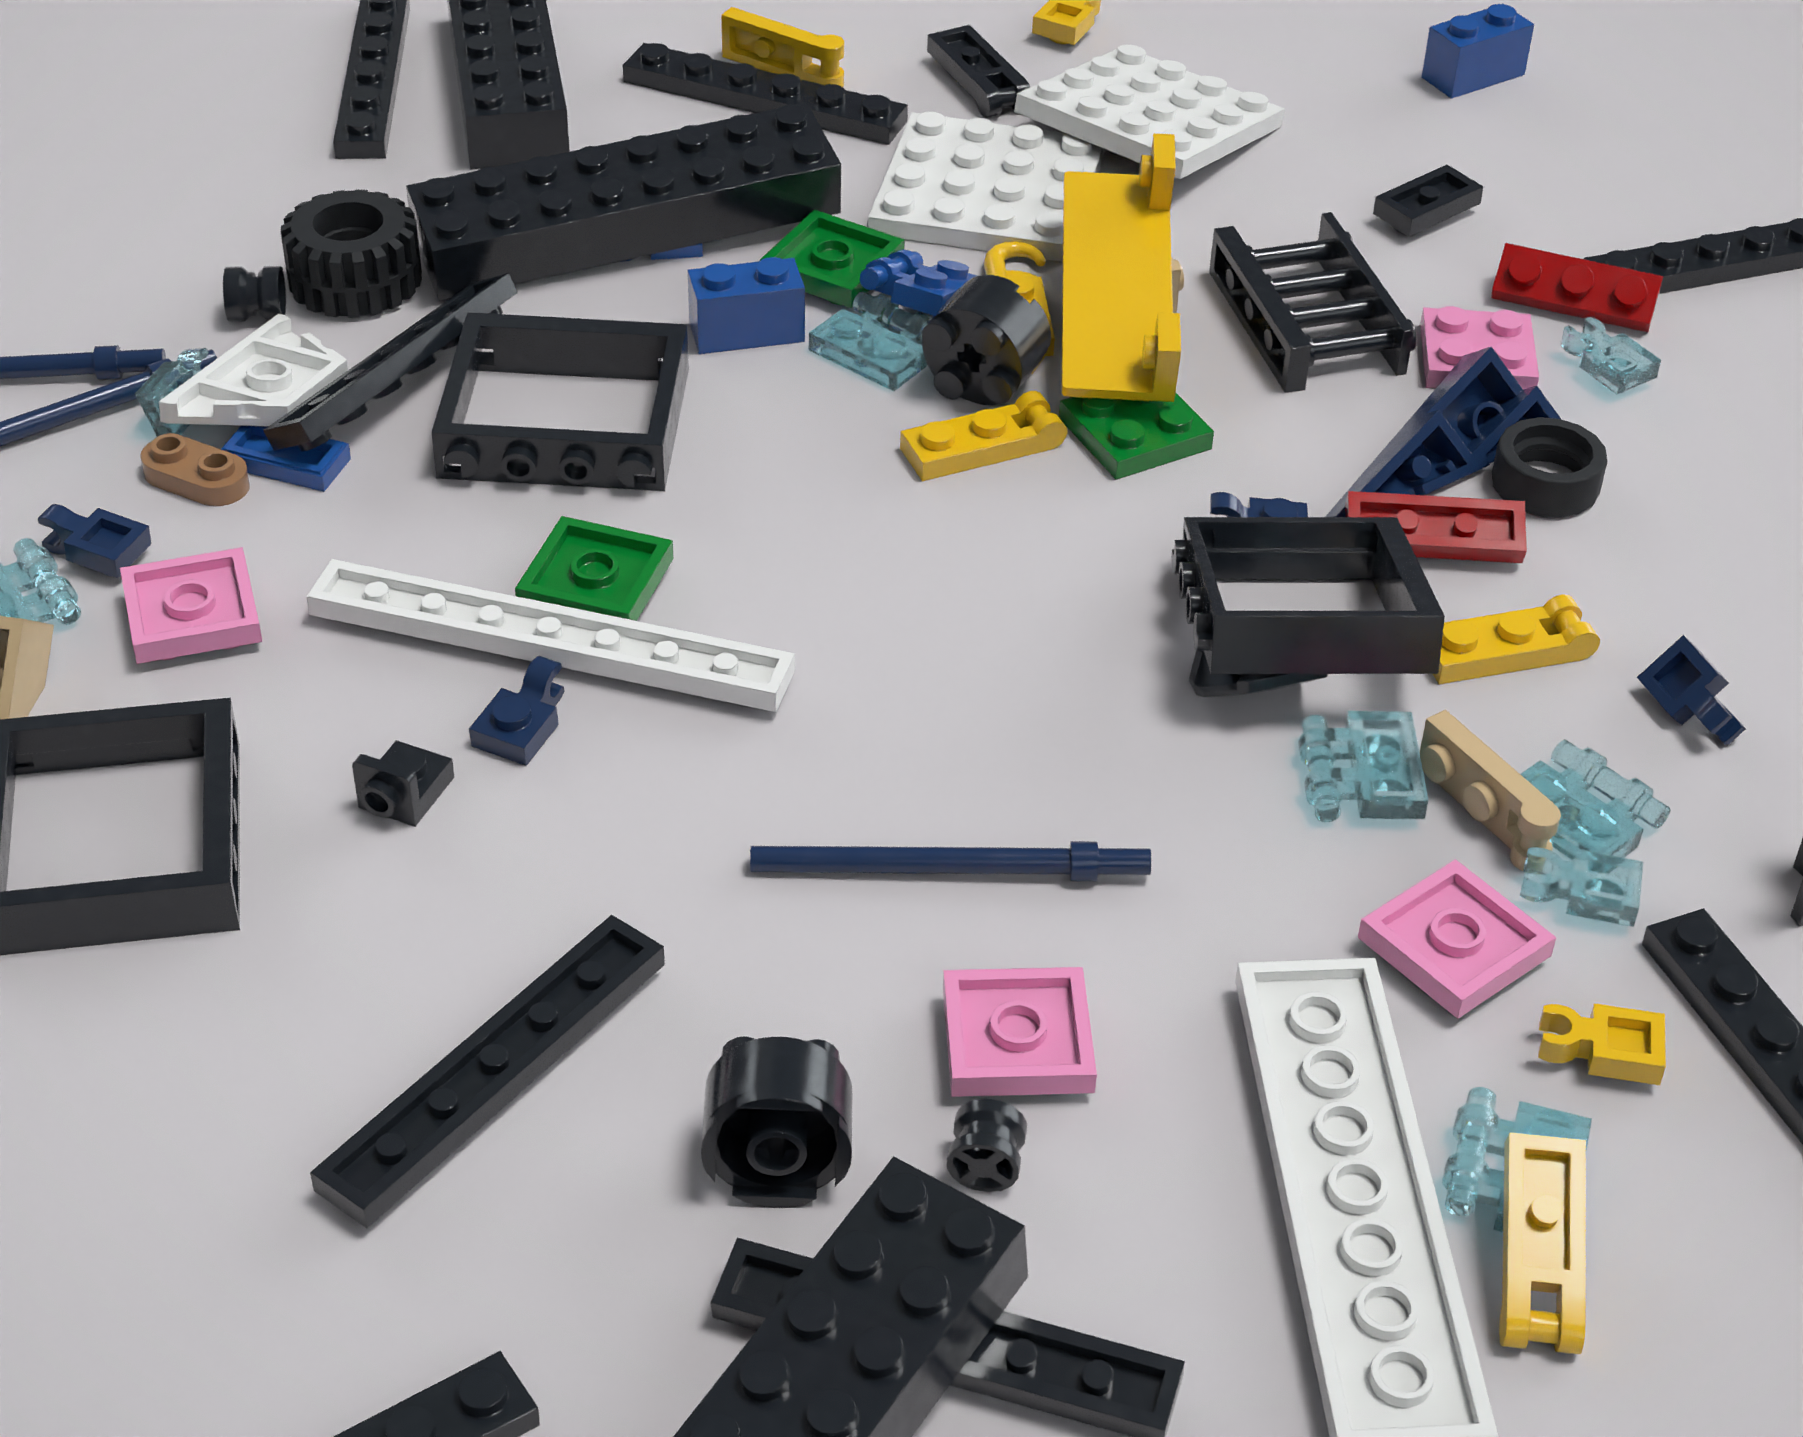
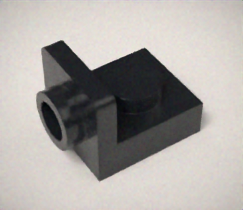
(401, 782)

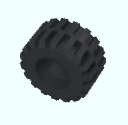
(351, 253)

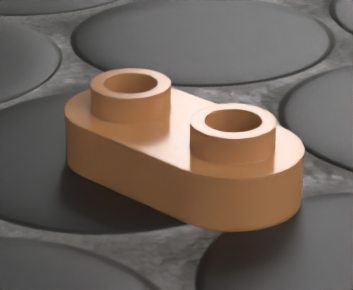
(194, 470)

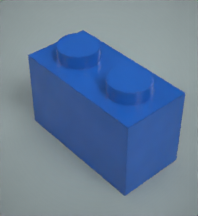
(1477, 50)
(746, 305)

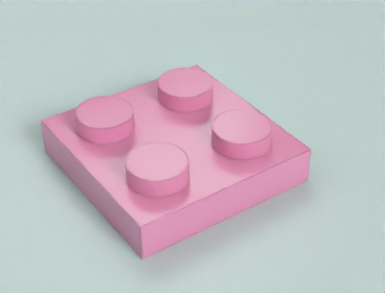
(1455, 332)
(190, 605)
(1456, 938)
(1018, 1032)

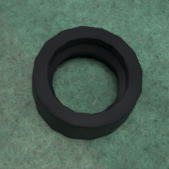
(1553, 442)

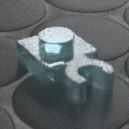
(1613, 361)
(163, 382)
(1592, 884)

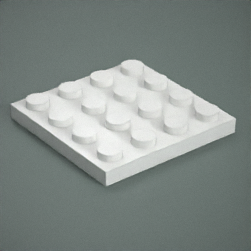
(1130, 96)
(979, 183)

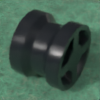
(987, 1145)

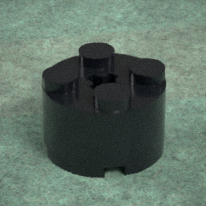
(985, 341)
(777, 1119)

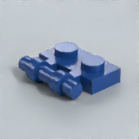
(912, 283)

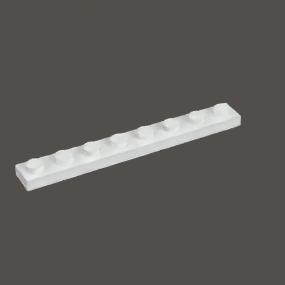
(564, 634)

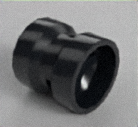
(247, 294)

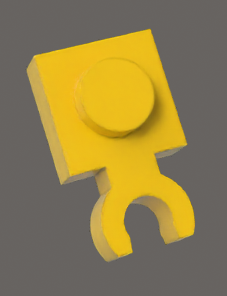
(1065, 20)
(1614, 1040)

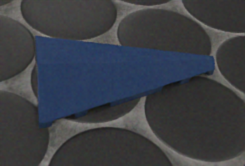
(1452, 430)

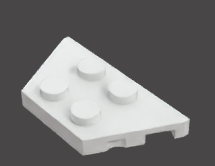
(255, 379)

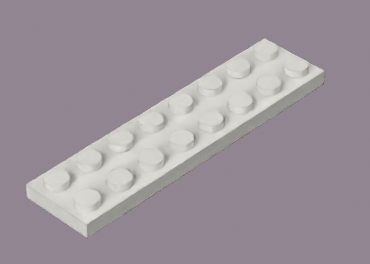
(1360, 1204)

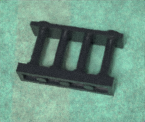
(1278, 327)

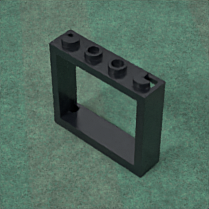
(562, 349)
(1390, 641)
(132, 906)

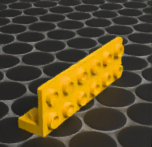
(1118, 282)

